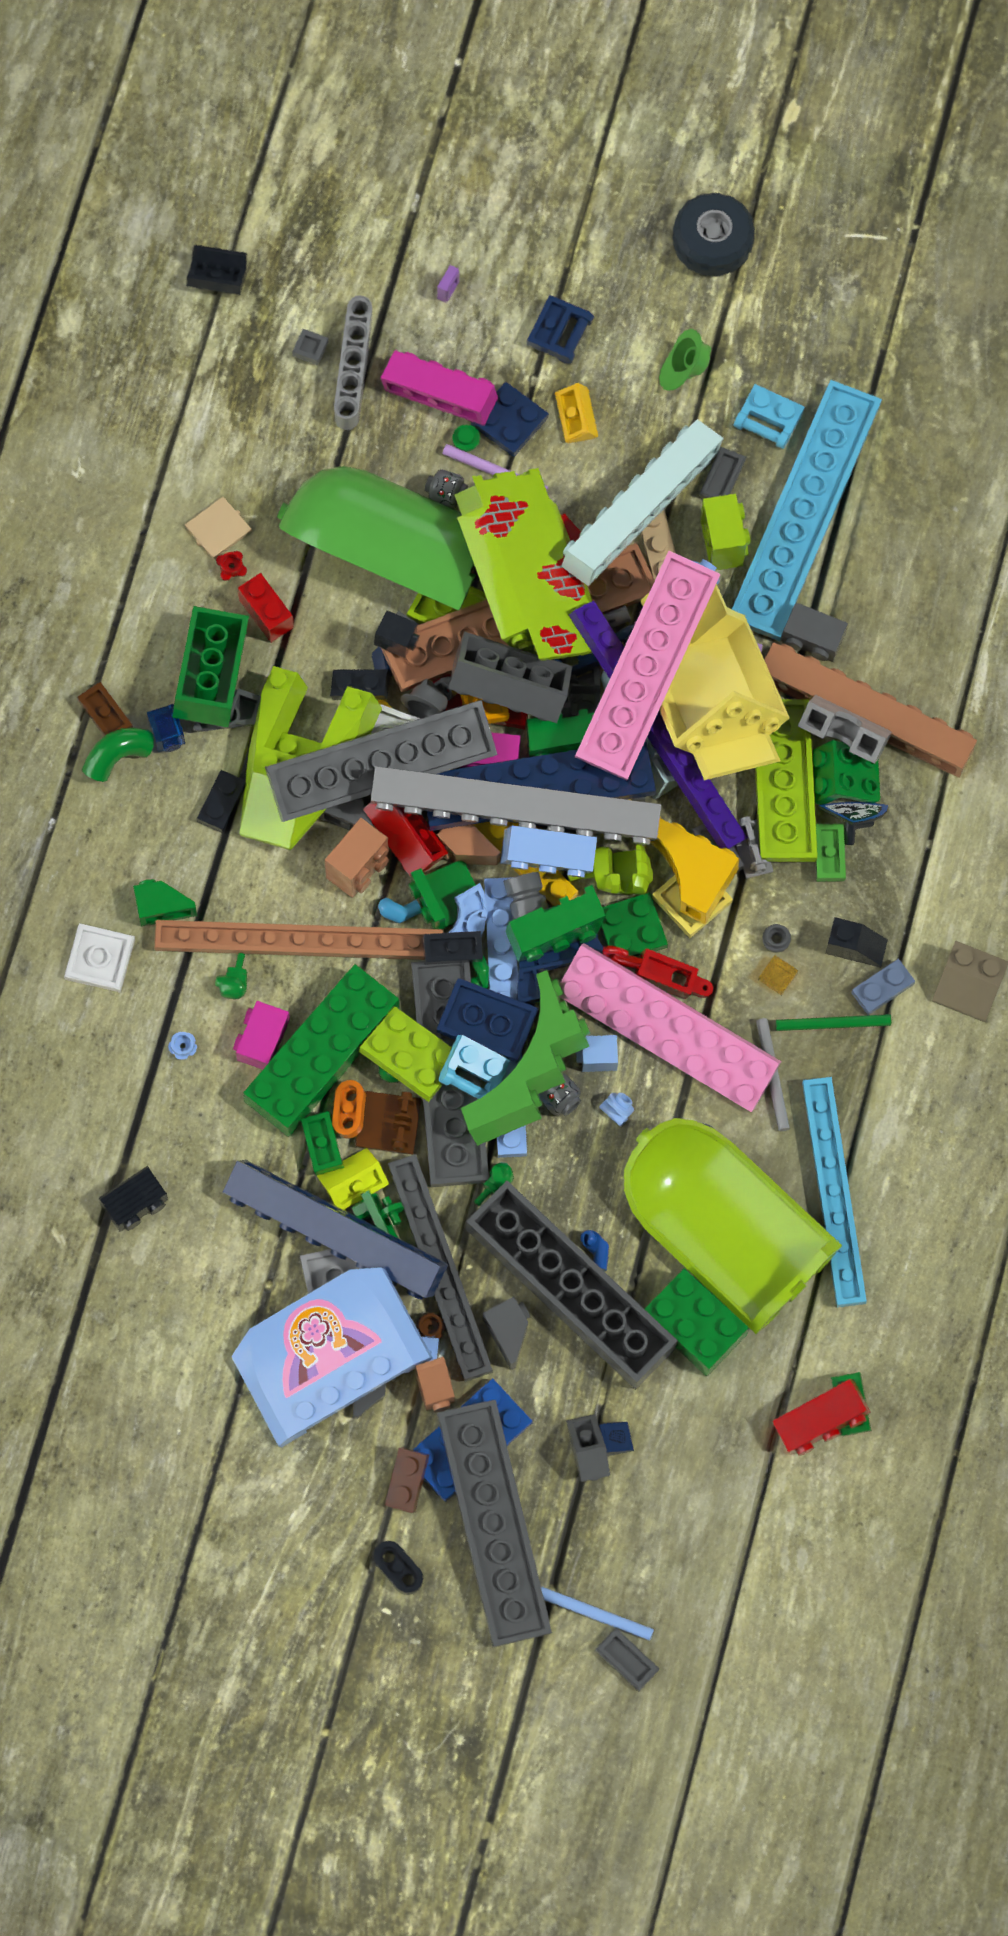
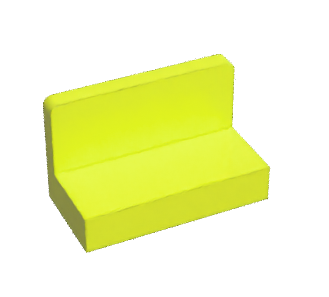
(359, 1175)

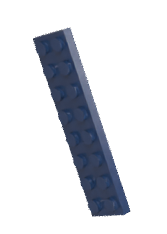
(558, 773)

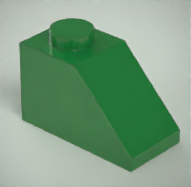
(161, 902)

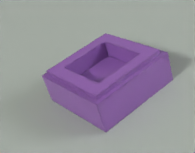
(448, 284)

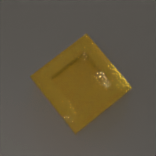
(778, 975)

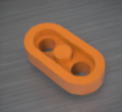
(349, 1110)

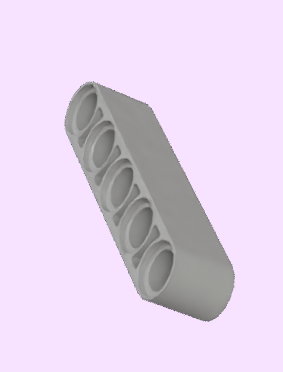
(353, 374)

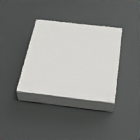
(99, 957)

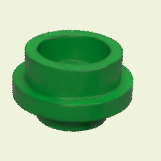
(466, 438)

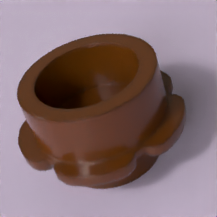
(430, 1319)

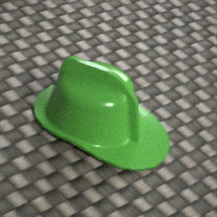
(685, 361)

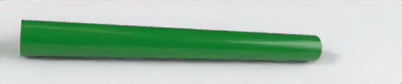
(833, 1022)

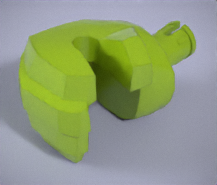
(621, 871)

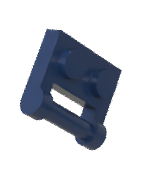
(552, 324)

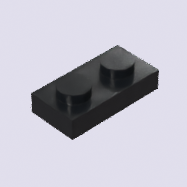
(369, 680)
(221, 801)
(452, 947)

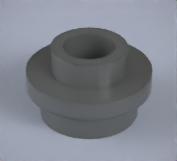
(780, 930)

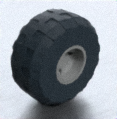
(713, 234)

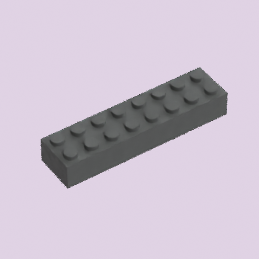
(571, 1285)

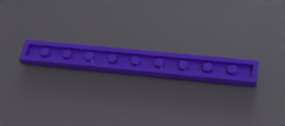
(680, 763)

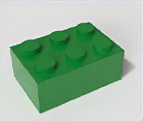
(698, 1321)

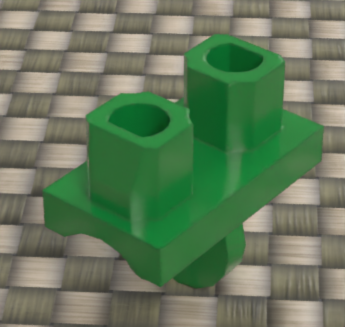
(372, 1207)

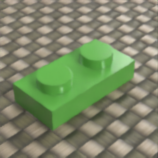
(830, 853)

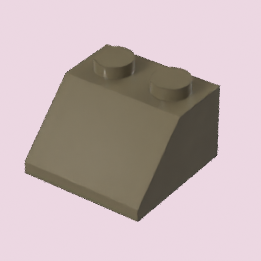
(970, 981)

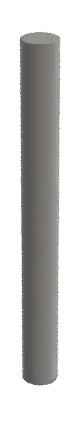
(774, 1084)

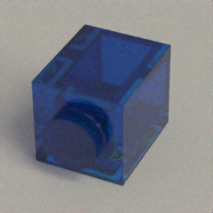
(166, 729)

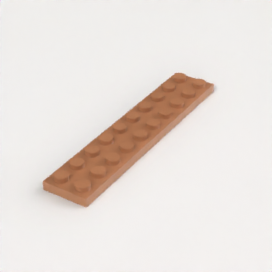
(618, 585)

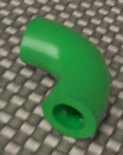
(114, 747)

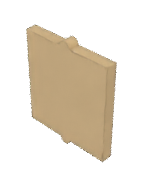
(218, 528)

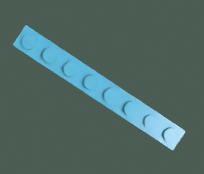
(834, 1190)

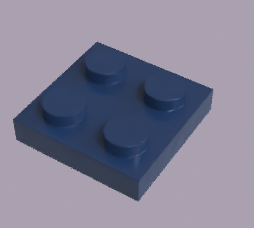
(512, 420)

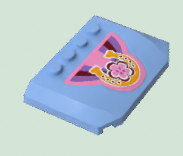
(328, 1351)

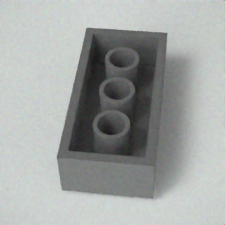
(510, 677)

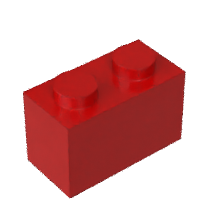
(265, 607)

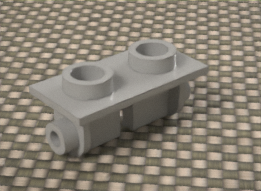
(749, 850)

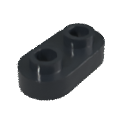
(398, 1568)

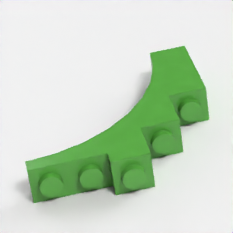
(540, 1069)

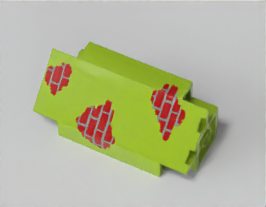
(519, 558)

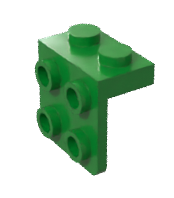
(843, 775)
(438, 890)

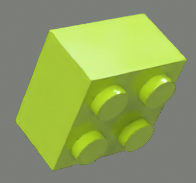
(723, 531)

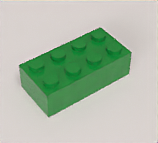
(210, 666)

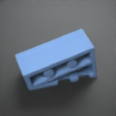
(548, 851)

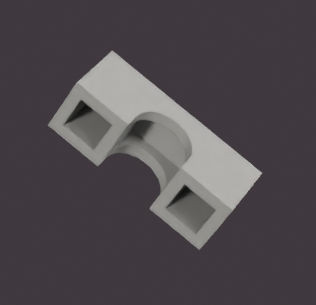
(831, 720)

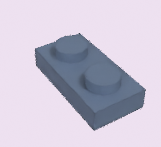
(883, 987)

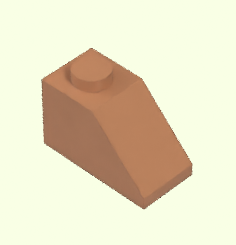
(468, 845)
(435, 1385)

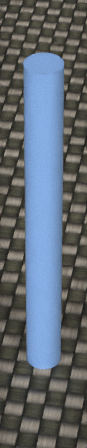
(597, 1614)

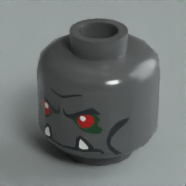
(444, 486)
(562, 1098)

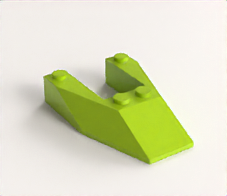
(273, 744)

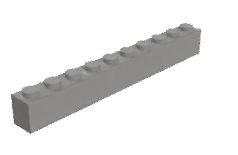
(515, 804)

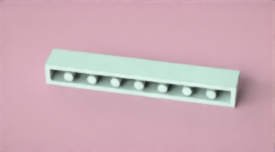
(641, 502)

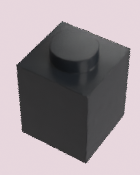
(396, 634)

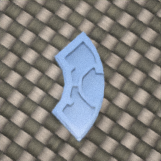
(471, 910)

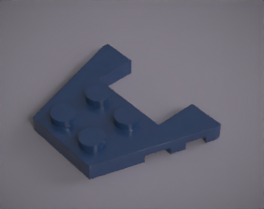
(527, 985)

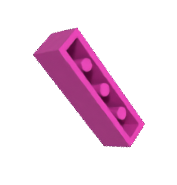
(439, 387)

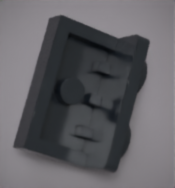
(217, 269)

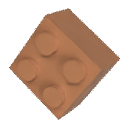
(357, 858)

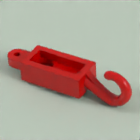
(659, 970)

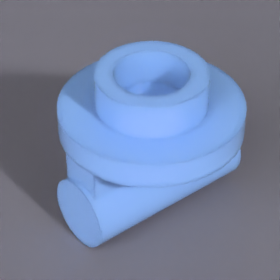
(618, 1107)

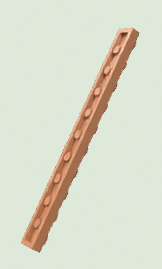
(290, 939)

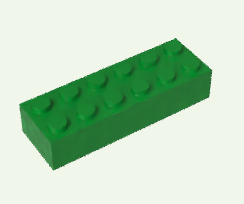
(320, 1051)

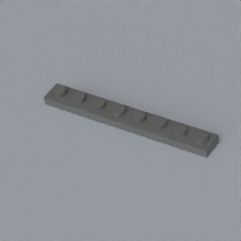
(450, 1292)

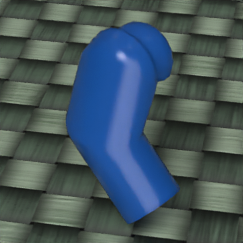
(597, 1246)

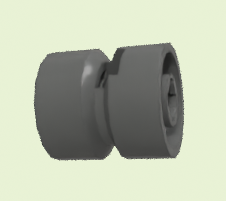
(525, 894)

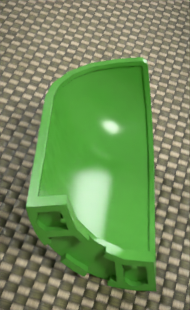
(383, 531)

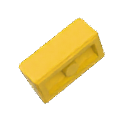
(576, 413)

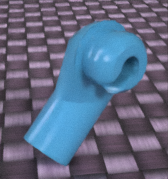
(397, 912)

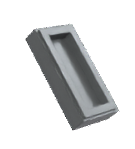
(723, 474)
(627, 1659)

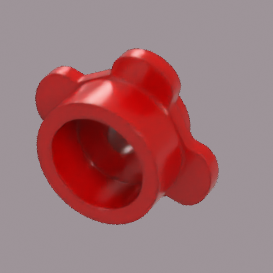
(231, 558)

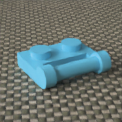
(773, 410)
(477, 1061)

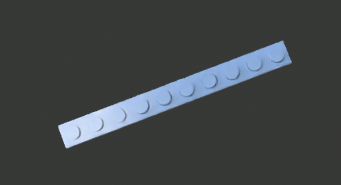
(503, 980)

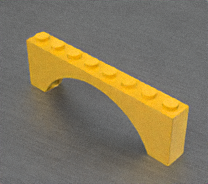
(699, 868)

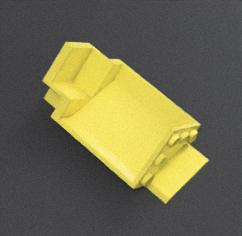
(723, 696)

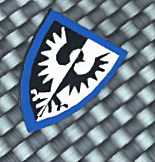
(856, 816)

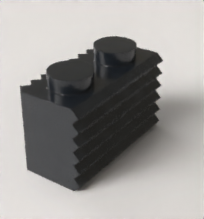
(134, 1199)

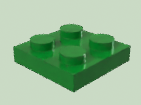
(634, 925)

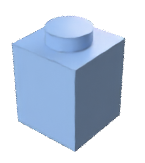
(601, 1054)

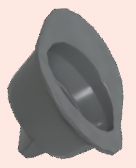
(425, 700)

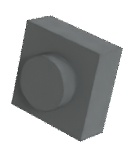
(310, 347)

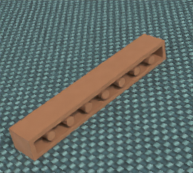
(911, 730)

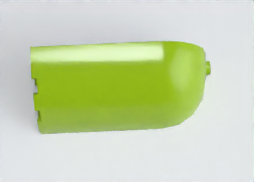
(724, 1219)

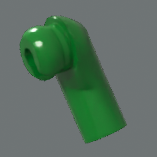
(482, 973)

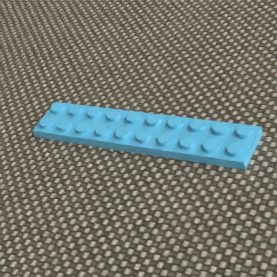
(805, 508)

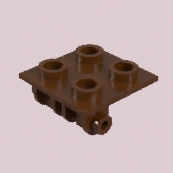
(389, 1122)

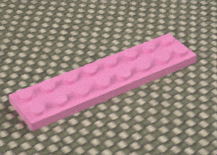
(647, 665)
(668, 1027)

